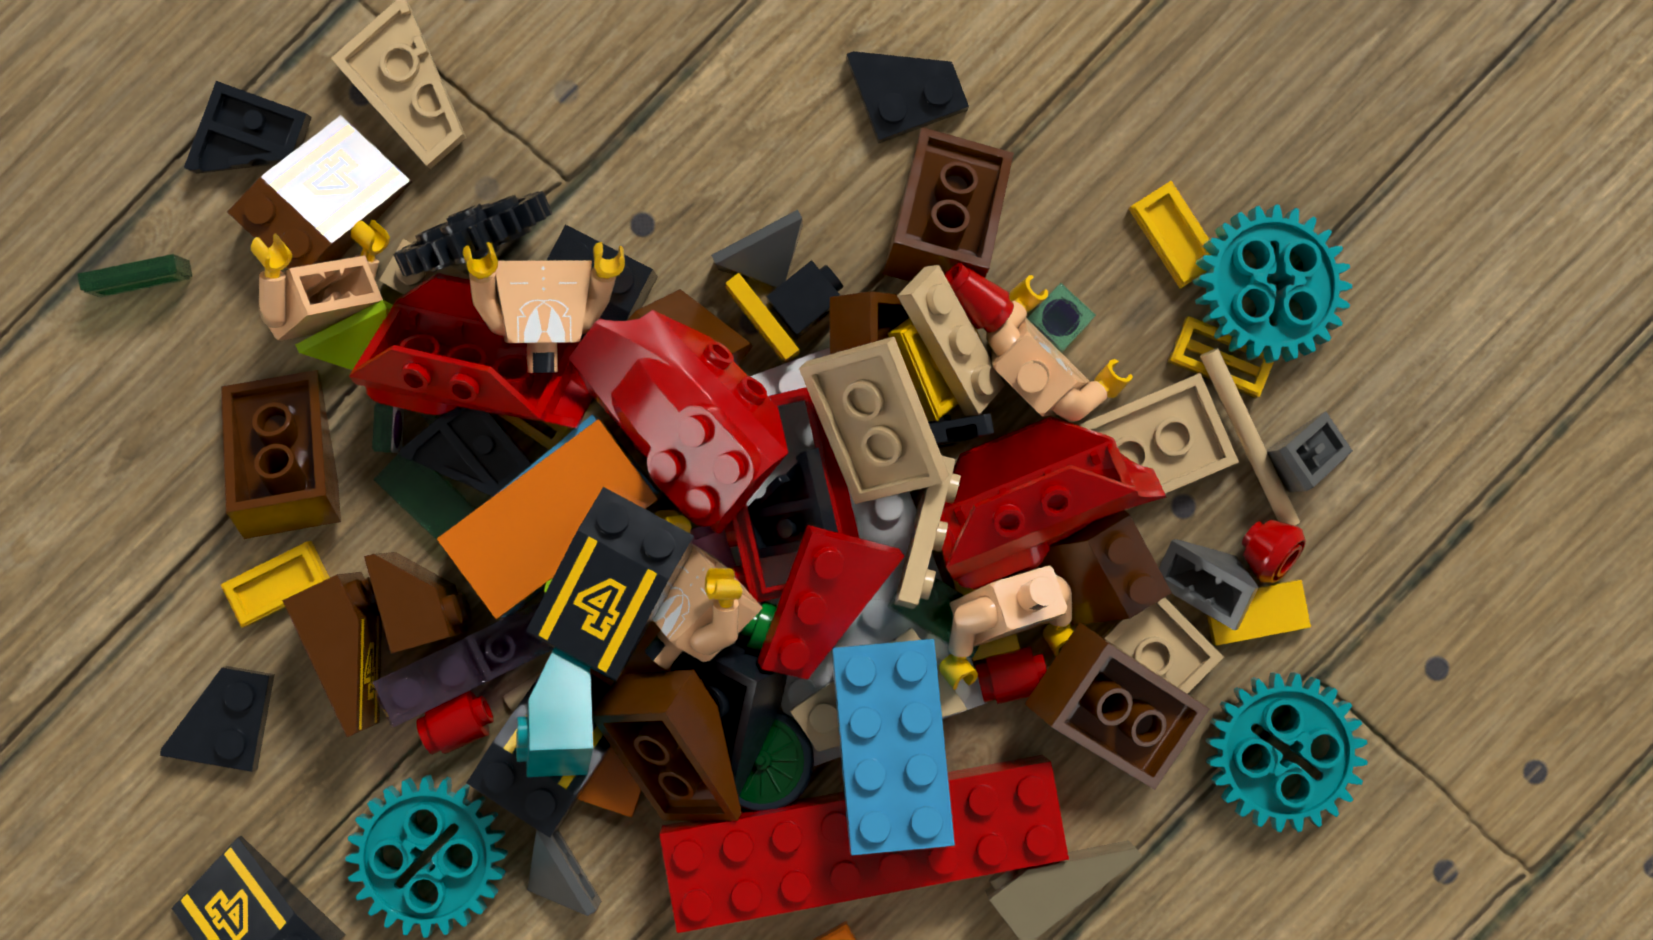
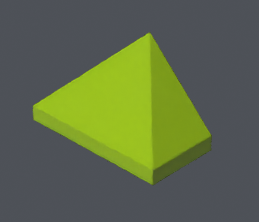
(346, 340)

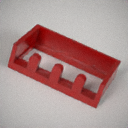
(740, 530)

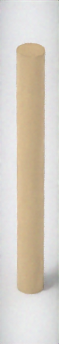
(1249, 437)

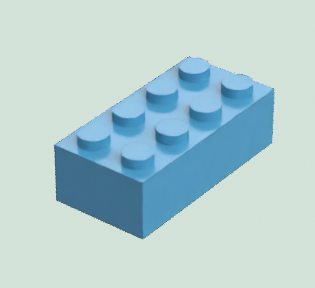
(892, 747)

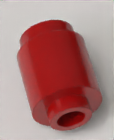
(1010, 675)
(455, 723)

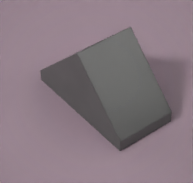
(1309, 453)

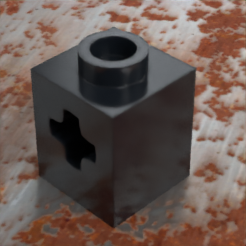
(805, 297)

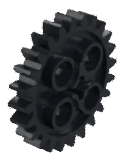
(472, 227)

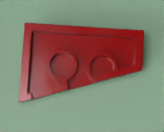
(823, 597)

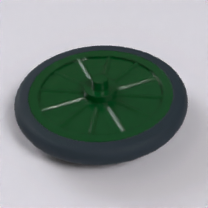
(781, 767)

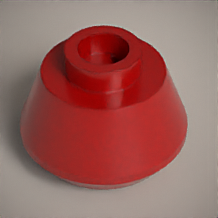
(1272, 549)

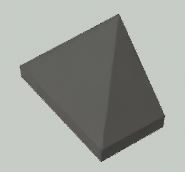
(765, 253)
(1209, 581)
(559, 876)

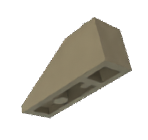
(1044, 894)

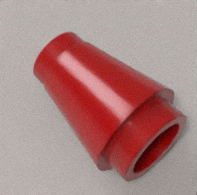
(981, 299)

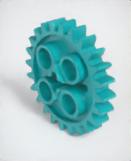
(1314, 288)
(1310, 717)
(397, 826)

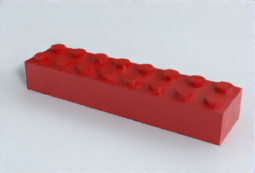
(801, 857)

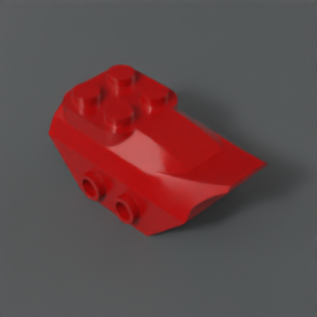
(442, 356)
(687, 409)
(1033, 492)

